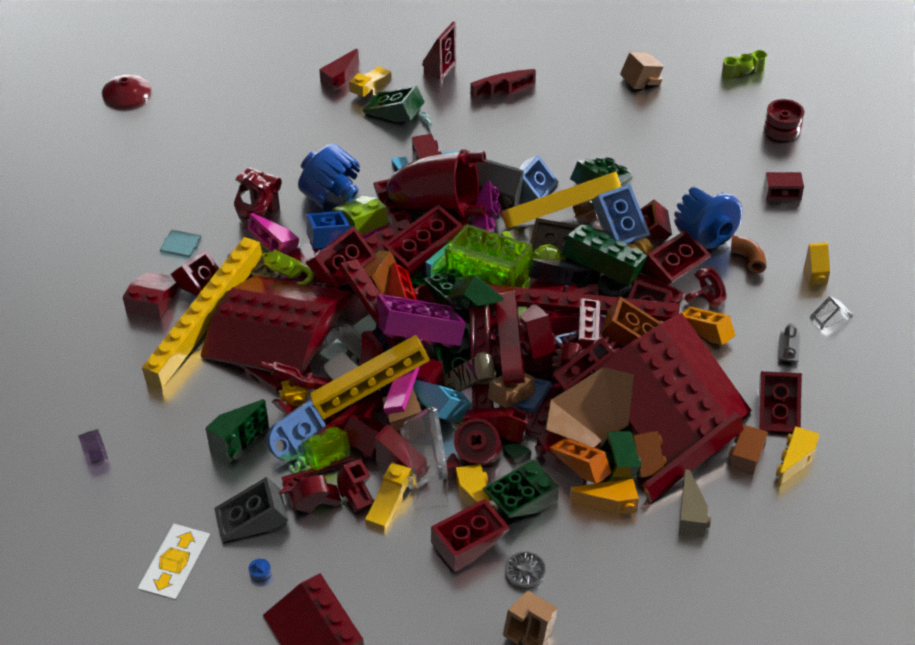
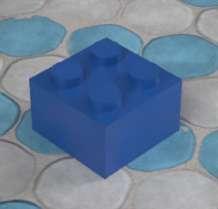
(325, 227)

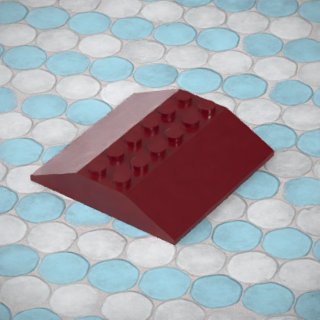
(273, 323)
(676, 386)

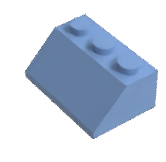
(621, 215)

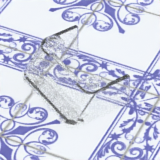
(426, 459)

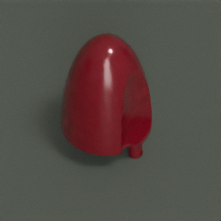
(440, 180)

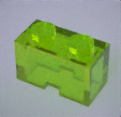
(326, 446)

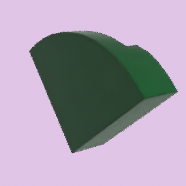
(516, 452)

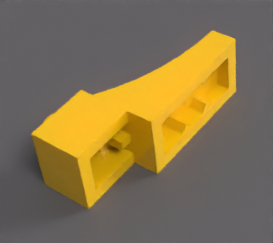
(369, 82)
(389, 496)

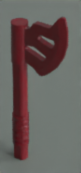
(292, 479)

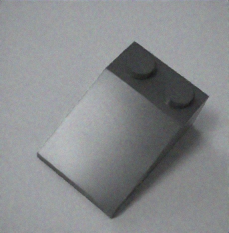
(251, 511)

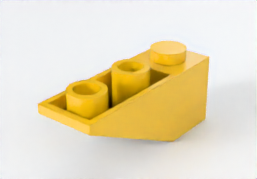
(799, 453)
(471, 483)

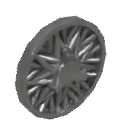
(525, 569)

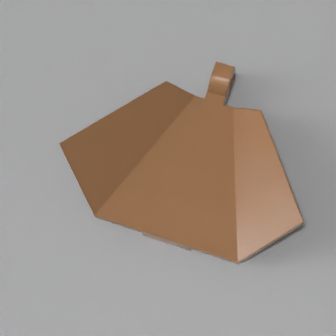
(592, 407)

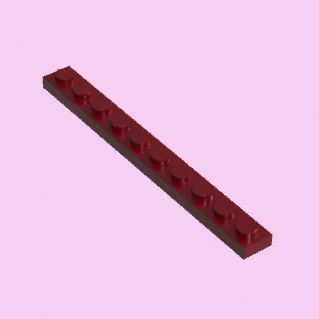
(571, 301)

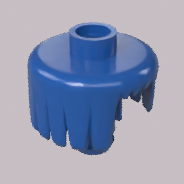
(329, 169)
(708, 217)

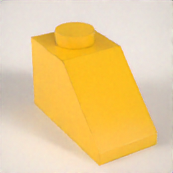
(817, 264)

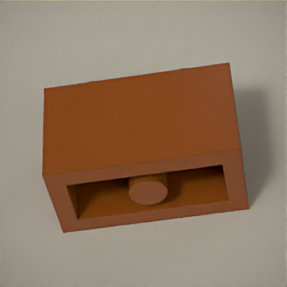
(748, 449)
(649, 451)

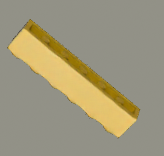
(369, 377)

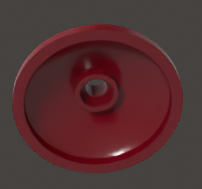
(126, 91)

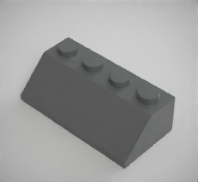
(506, 179)

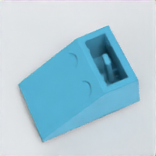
(450, 403)

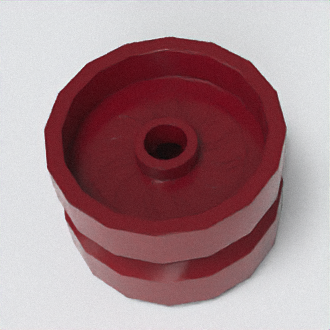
(784, 119)
(477, 430)

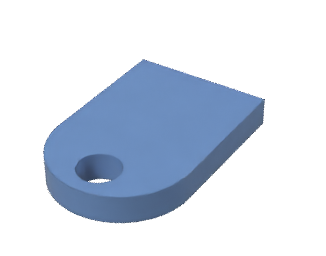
(293, 430)

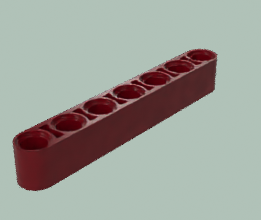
(510, 339)

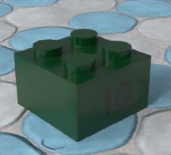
(621, 455)

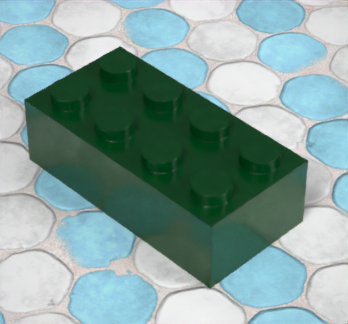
(604, 254)

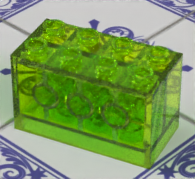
(489, 257)

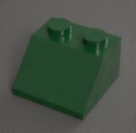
(472, 293)

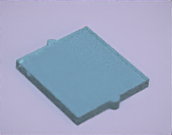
(180, 243)

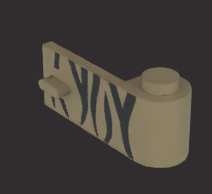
(475, 371)

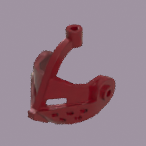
(717, 283)

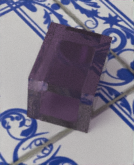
(93, 447)

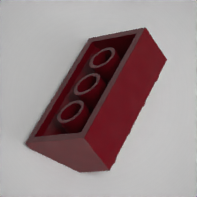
(423, 239)

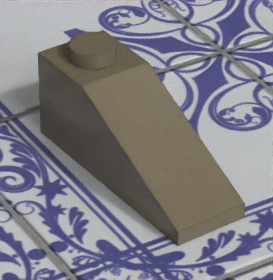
(693, 508)

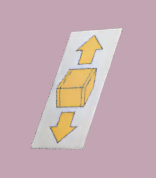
(174, 561)

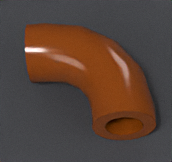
(751, 251)

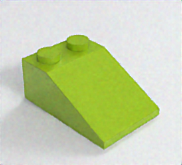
(364, 214)

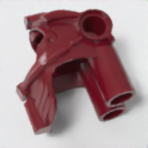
(263, 194)

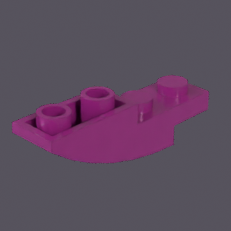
(489, 198)

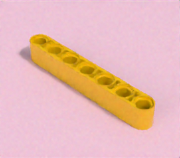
(560, 200)

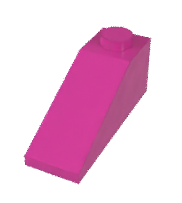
(272, 234)

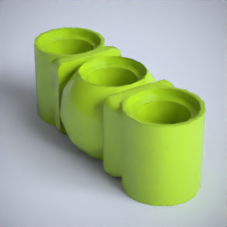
(744, 64)

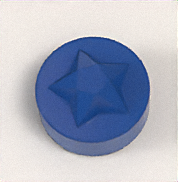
(259, 569)

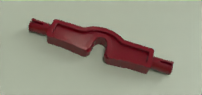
(293, 375)

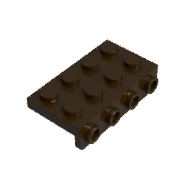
(553, 234)

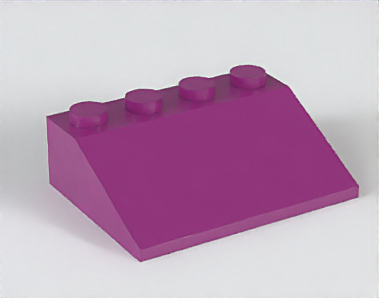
(425, 319)

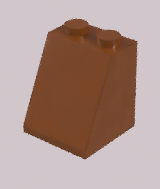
(379, 270)

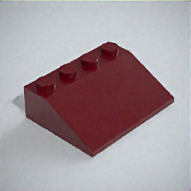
(312, 617)

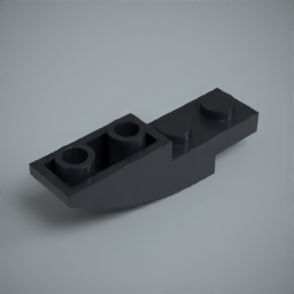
(562, 272)

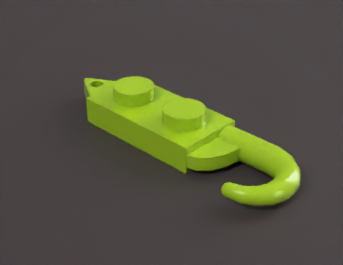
(287, 266)

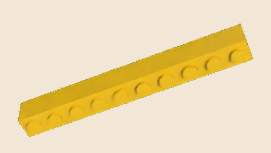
(198, 316)

